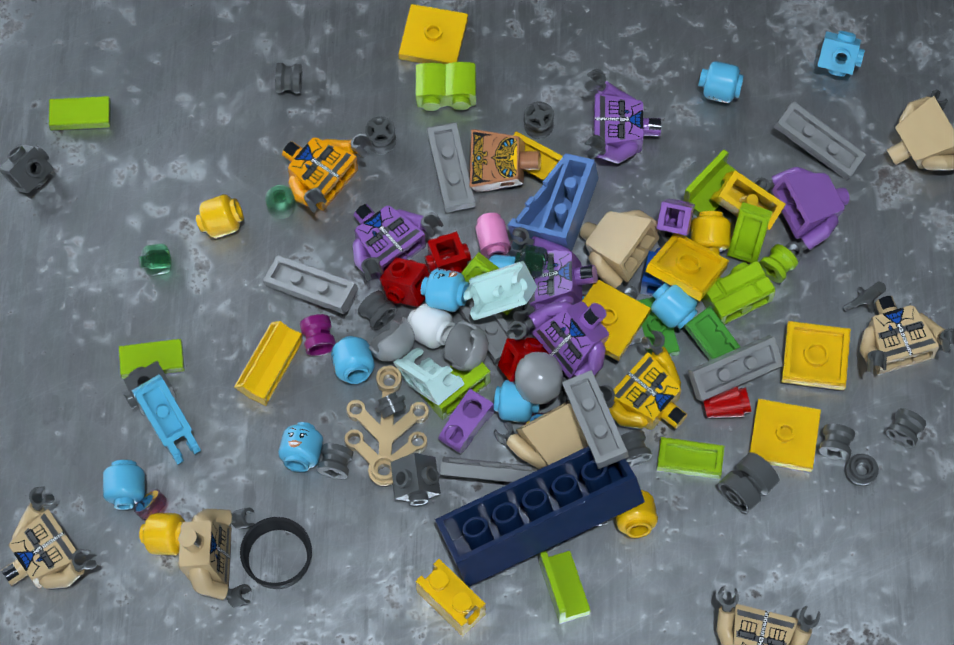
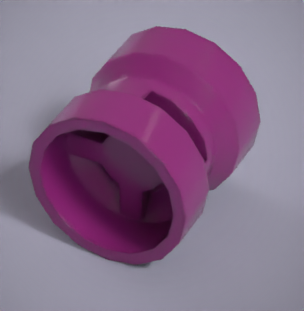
(317, 334)

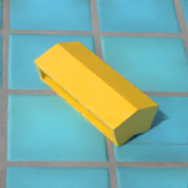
(269, 362)

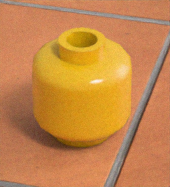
(219, 216)
(711, 231)
(640, 519)
(161, 533)

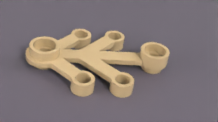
(385, 432)

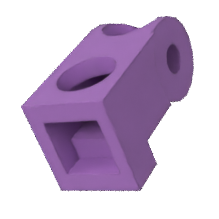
(675, 216)
(466, 421)

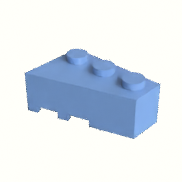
(560, 203)

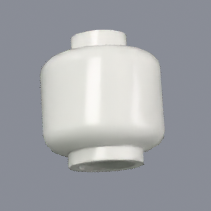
(430, 325)

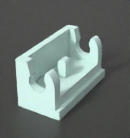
(500, 290)
(428, 377)

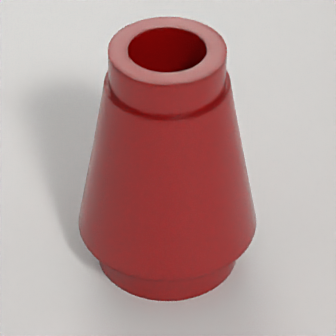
(728, 404)

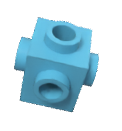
(838, 63)

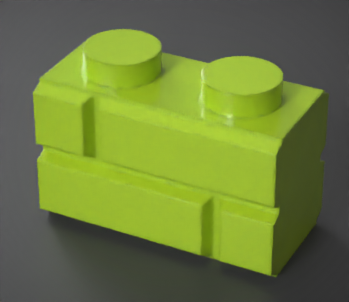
(740, 292)

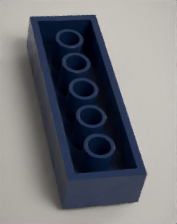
(536, 513)

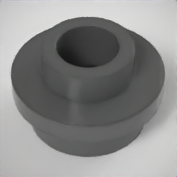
(390, 405)
(865, 461)

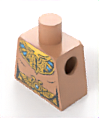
(499, 161)

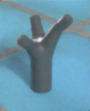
(867, 297)

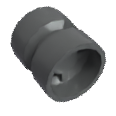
(751, 479)

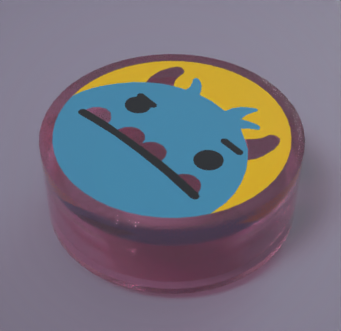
(151, 504)

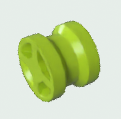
(778, 263)

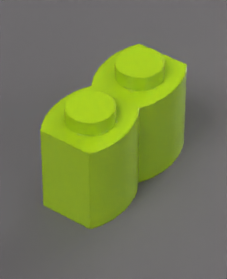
(446, 85)

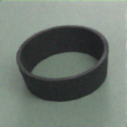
(263, 527)

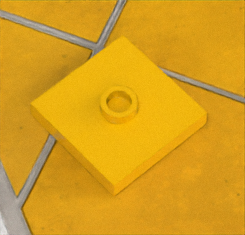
(433, 35)
(687, 265)
(622, 319)
(816, 355)
(785, 434)

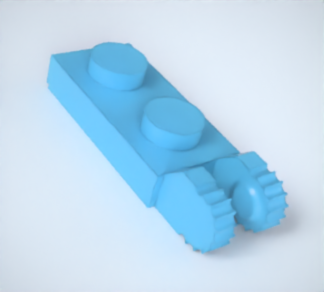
(165, 416)

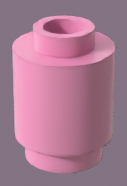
(492, 235)

